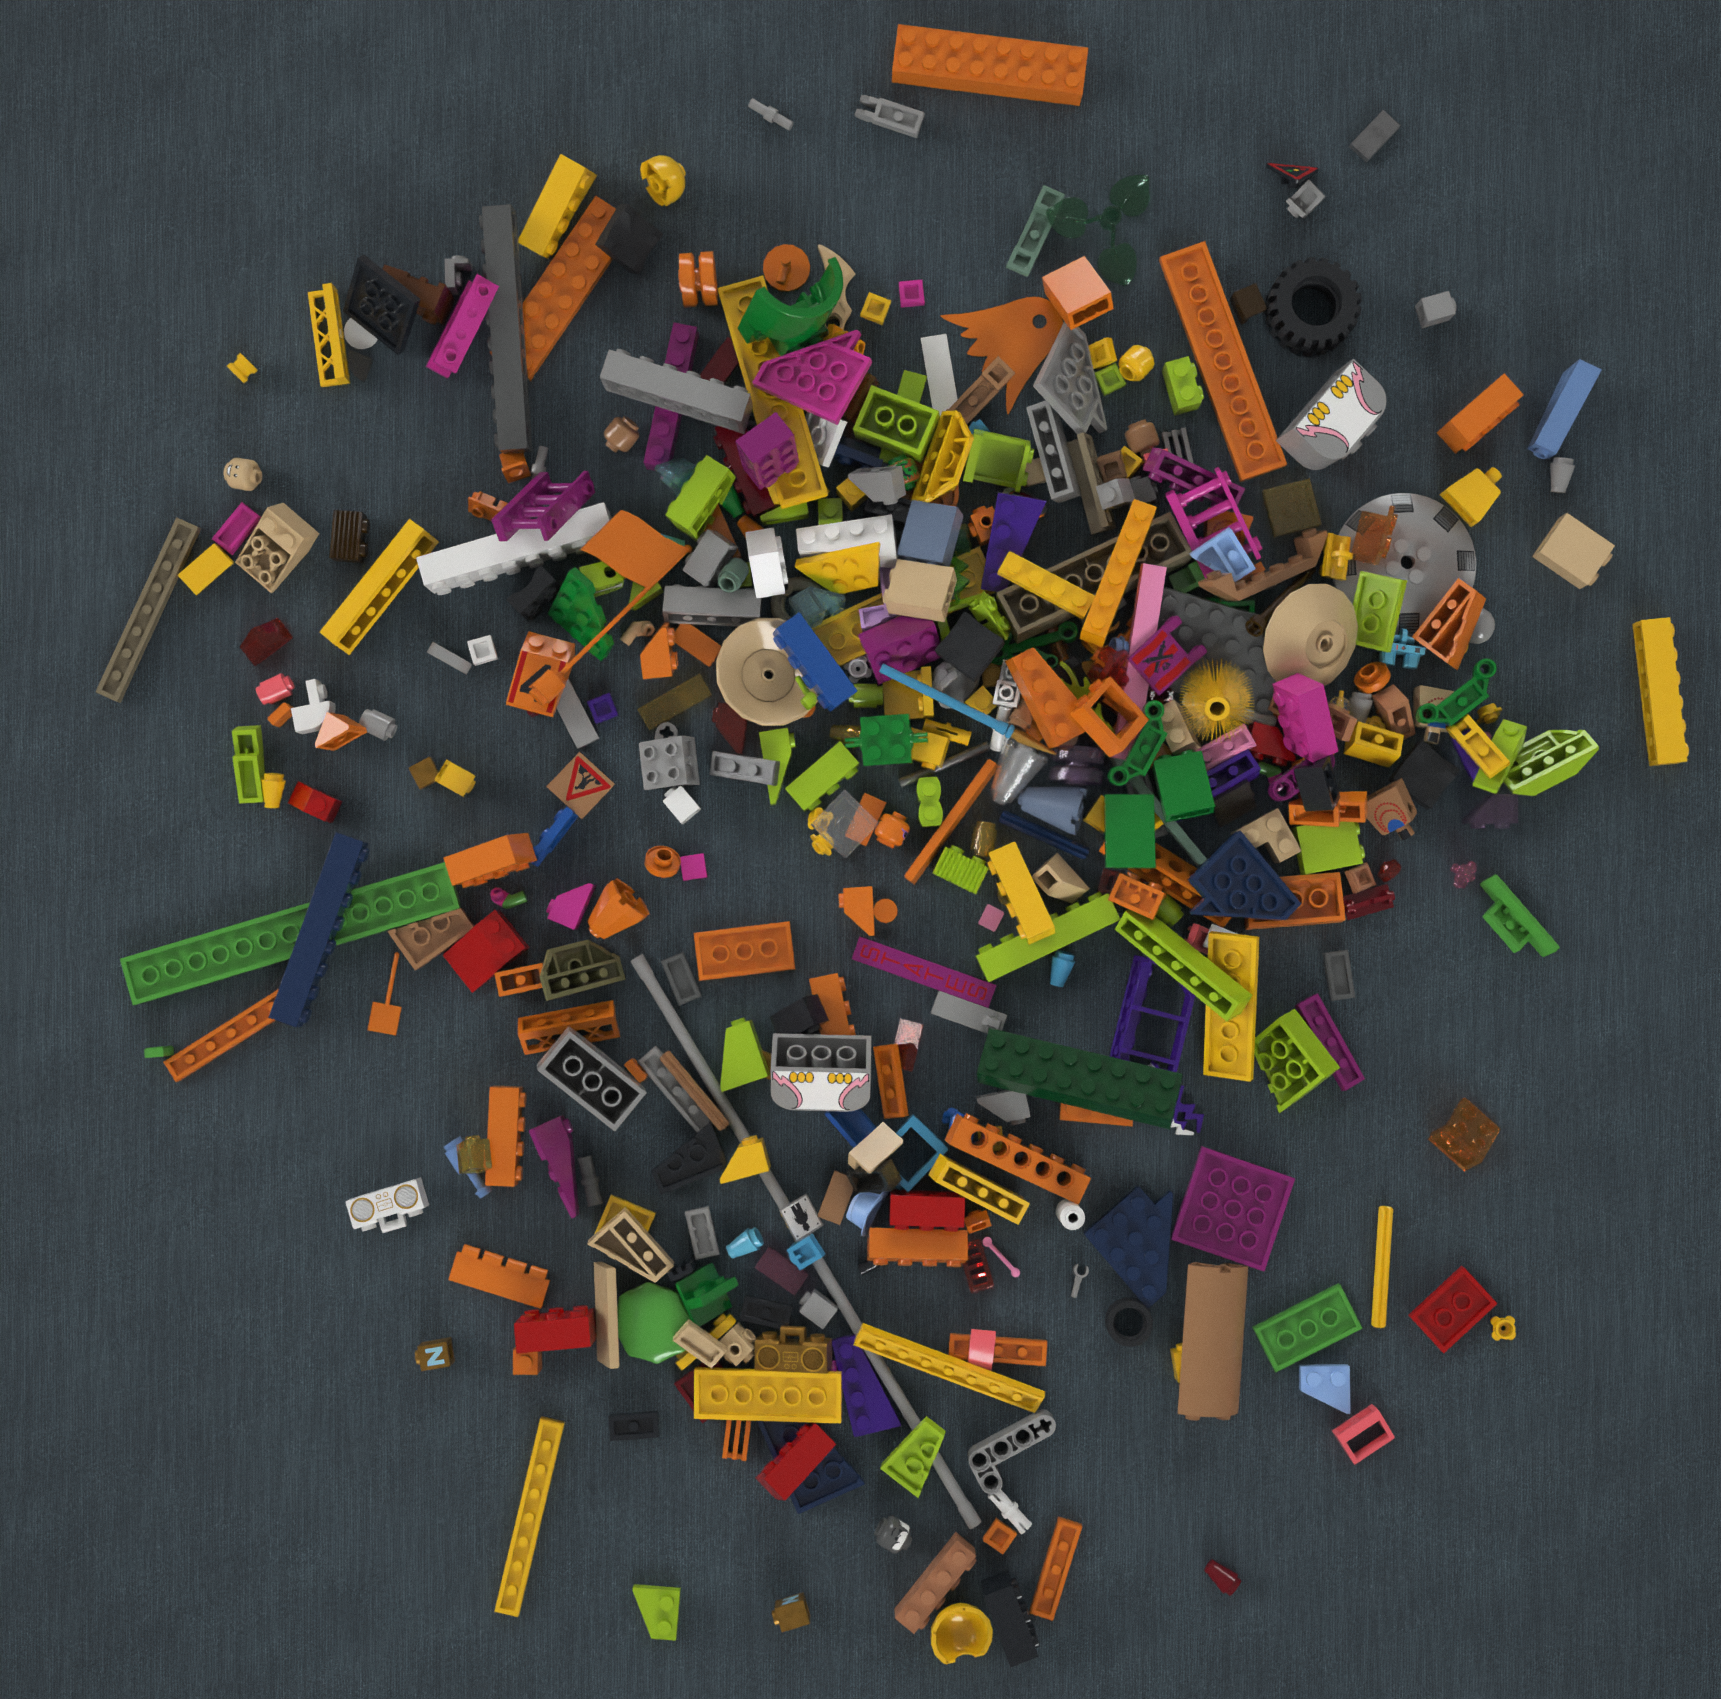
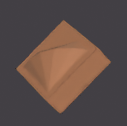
(1360, 878)

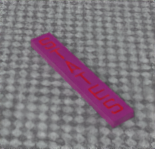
(923, 972)

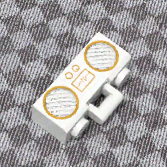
(375, 1206)

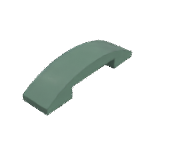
(1034, 233)

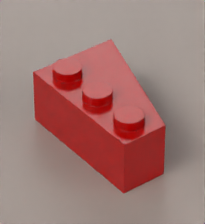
(795, 1461)

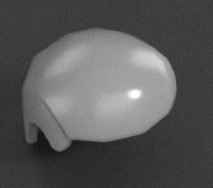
(1483, 628)

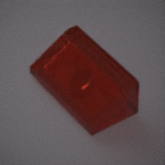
(908, 1041)

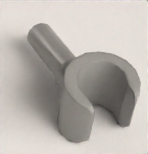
(1078, 1278)

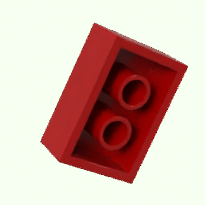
(926, 1210)
(555, 1329)

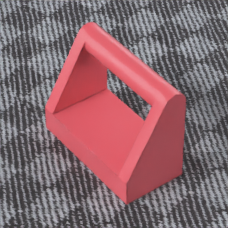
(1358, 1424)

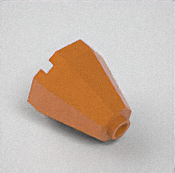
(616, 910)

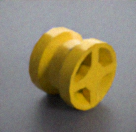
(242, 368)

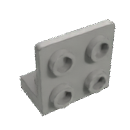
(669, 762)

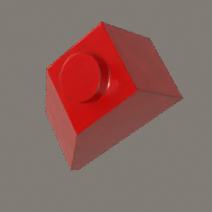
(315, 802)

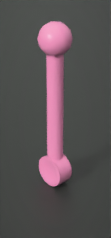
(987, 1241)

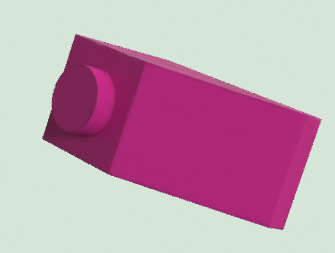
(570, 906)

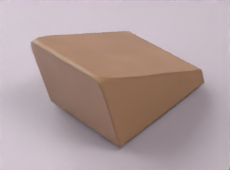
(1112, 466)

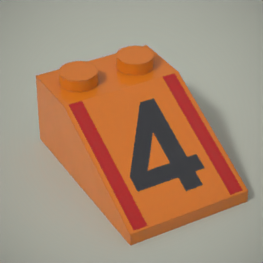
(535, 658)

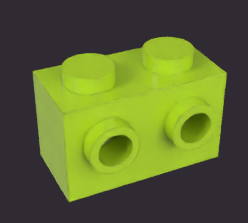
(1182, 385)

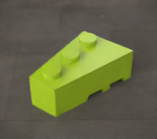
(700, 497)

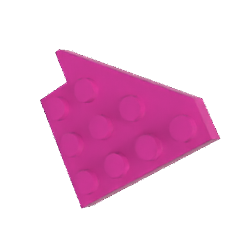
(818, 376)

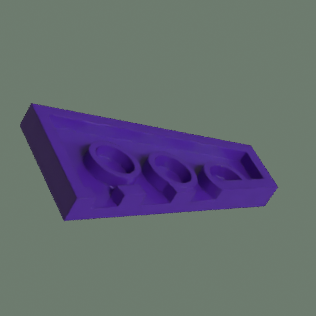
(1010, 531)

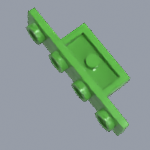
(1513, 920)

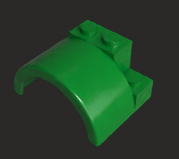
(794, 325)

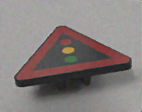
(1292, 173)

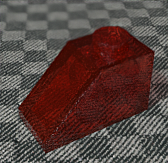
(731, 726)

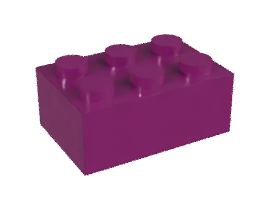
(768, 451)
(901, 644)

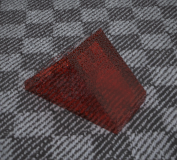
(265, 640)

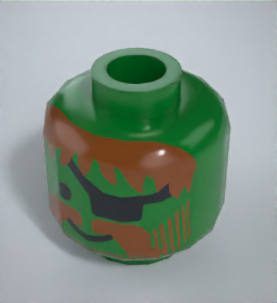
(909, 469)

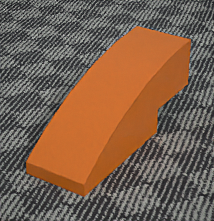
(1349, 808)

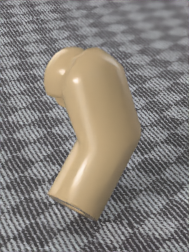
(637, 629)

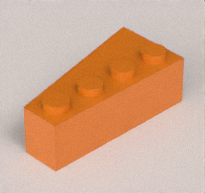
(1045, 697)

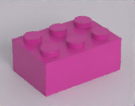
(1305, 717)

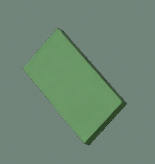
(1307, 1327)

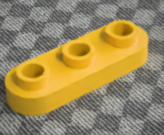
(721, 1326)

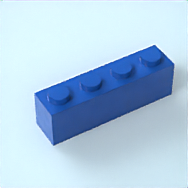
(814, 662)

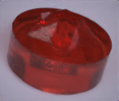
(1389, 870)

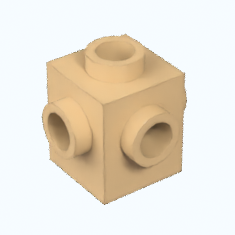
(739, 1344)

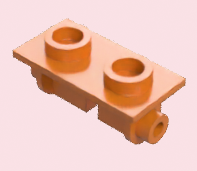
(483, 506)

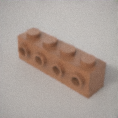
(935, 1582)

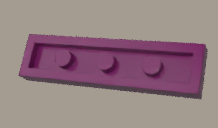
(1322, 1025)

